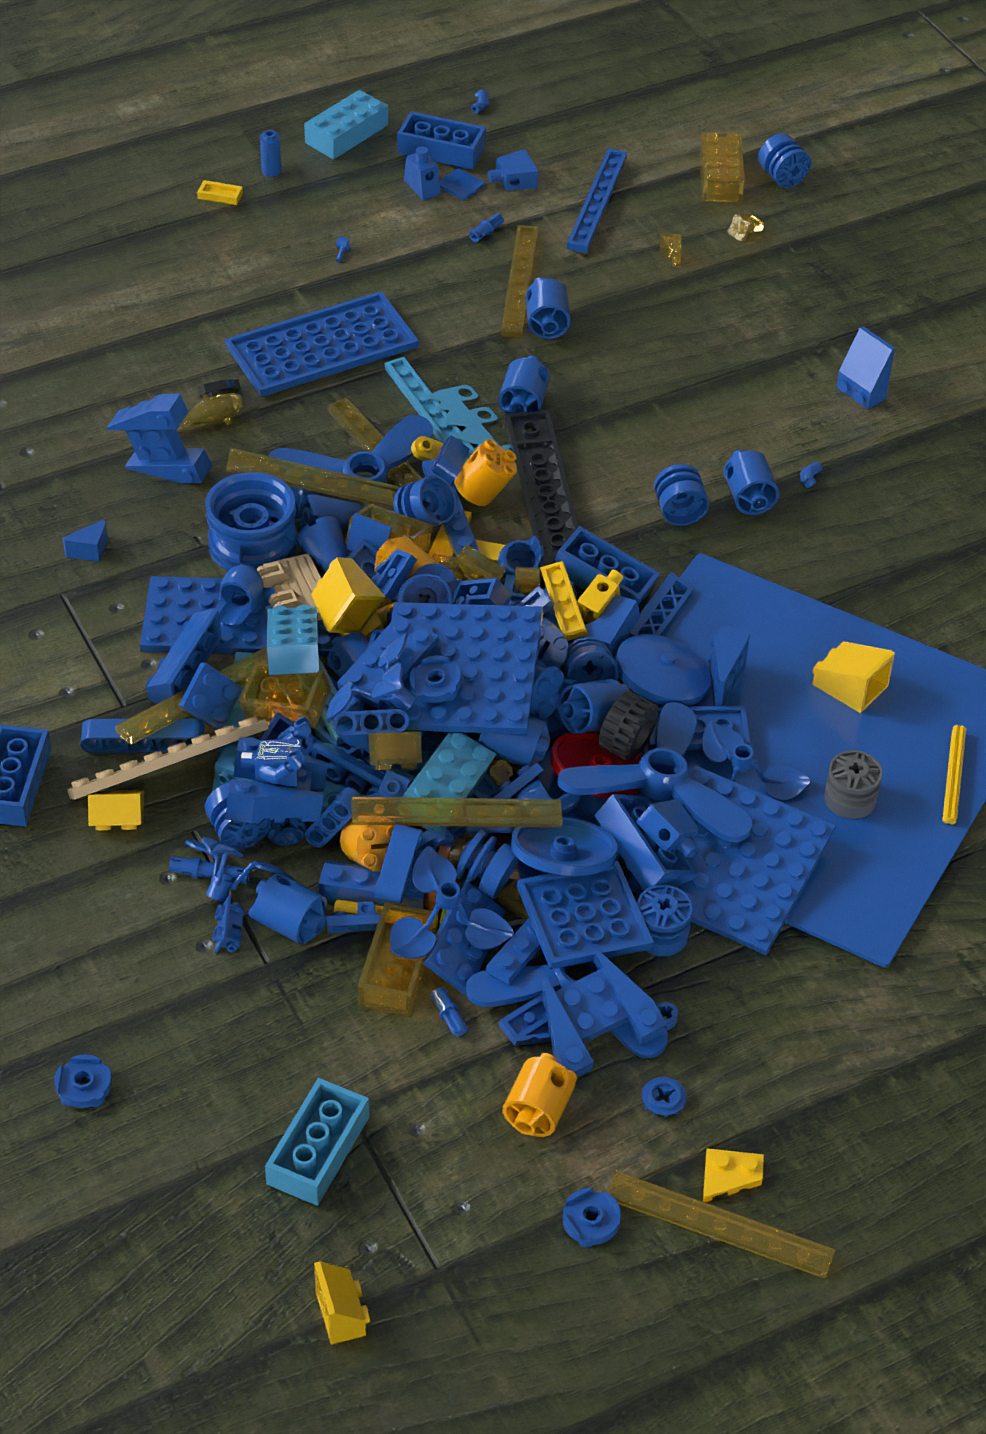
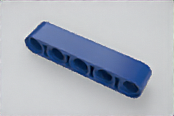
(101, 737)

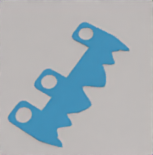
(462, 416)

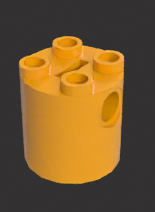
(486, 473)
(407, 545)
(366, 844)
(539, 1096)

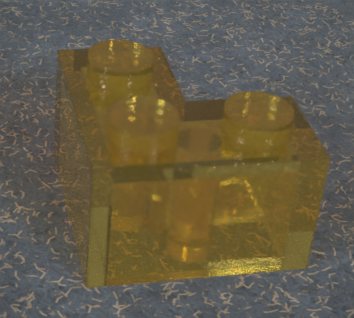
(395, 748)

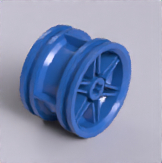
(251, 520)

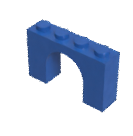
(612, 626)

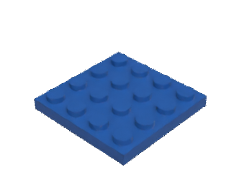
(584, 916)

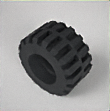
(628, 726)

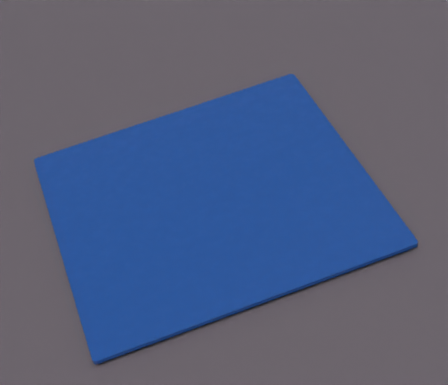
(874, 866)

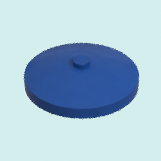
(662, 670)
(567, 850)

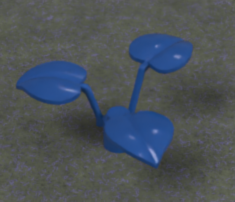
(390, 684)
(724, 743)
(434, 872)
(221, 882)

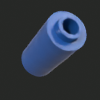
(270, 153)

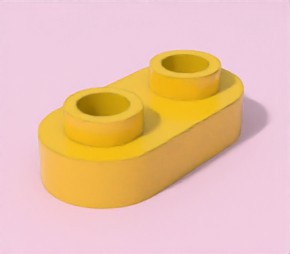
(421, 452)

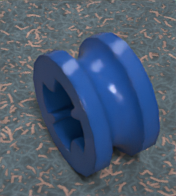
(668, 1008)

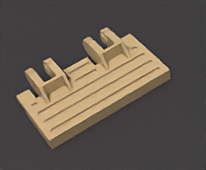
(292, 581)

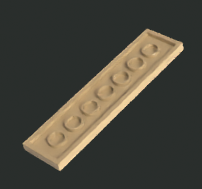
(156, 760)

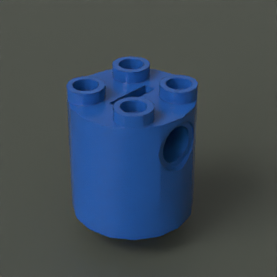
(548, 308)
(524, 386)
(751, 482)
(552, 645)
(346, 652)
(586, 705)
(520, 748)
(289, 908)

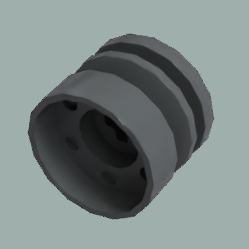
(853, 784)

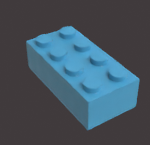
(346, 124)
(292, 640)
(452, 770)
(317, 1141)

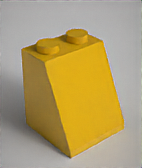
(346, 597)
(854, 674)

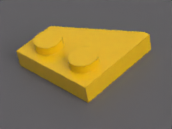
(731, 1172)

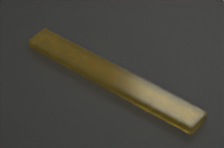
(519, 281)
(368, 438)
(314, 478)
(169, 711)
(456, 812)
(721, 1224)

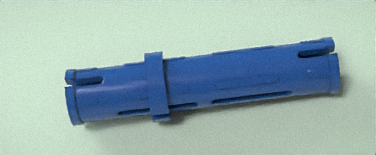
(203, 868)

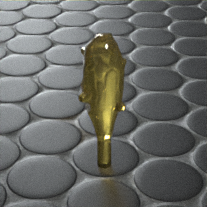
(213, 410)

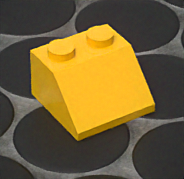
(116, 808)
(340, 1302)

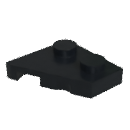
(216, 388)

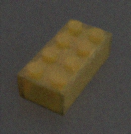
(721, 167)
(389, 980)

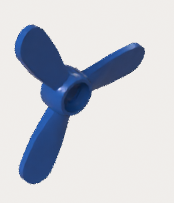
(389, 453)
(664, 777)
(489, 991)

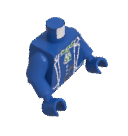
(279, 759)

